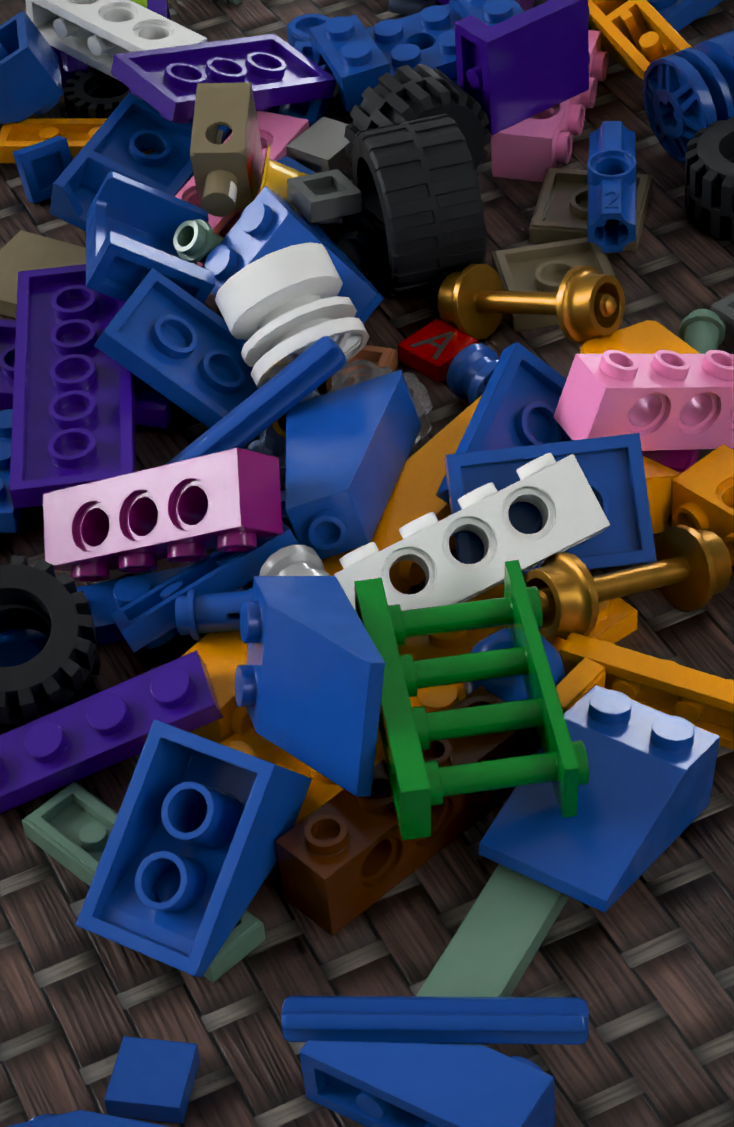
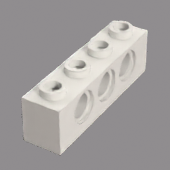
(102, 28)
(568, 519)

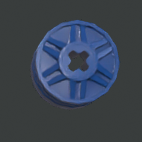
(690, 92)

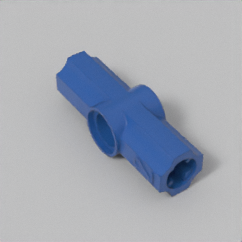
(612, 187)

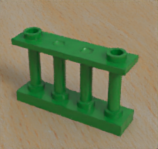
(409, 729)

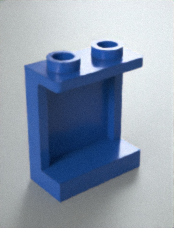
(131, 232)

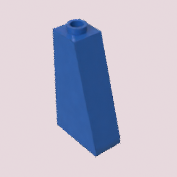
(346, 461)

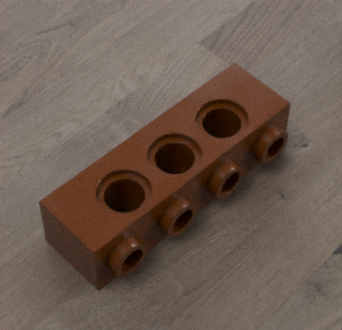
(353, 846)

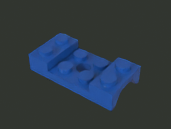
(425, 38)
(119, 149)

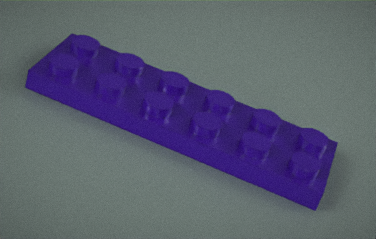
(68, 396)

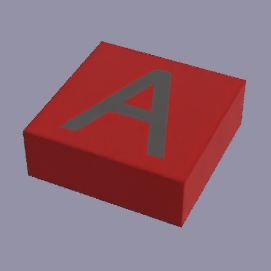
(433, 348)

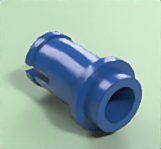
(209, 612)

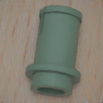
(195, 240)
(702, 330)

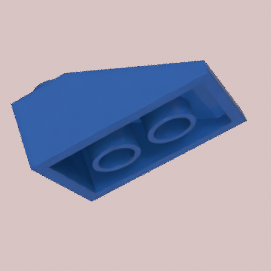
(27, 71)
(275, 224)
(312, 676)
(643, 790)
(189, 847)

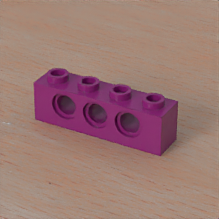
(163, 514)

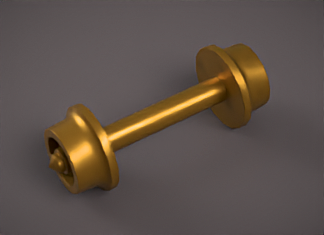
(585, 304)
(687, 570)

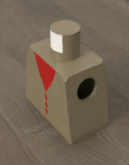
(231, 171)

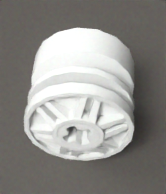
(286, 307)

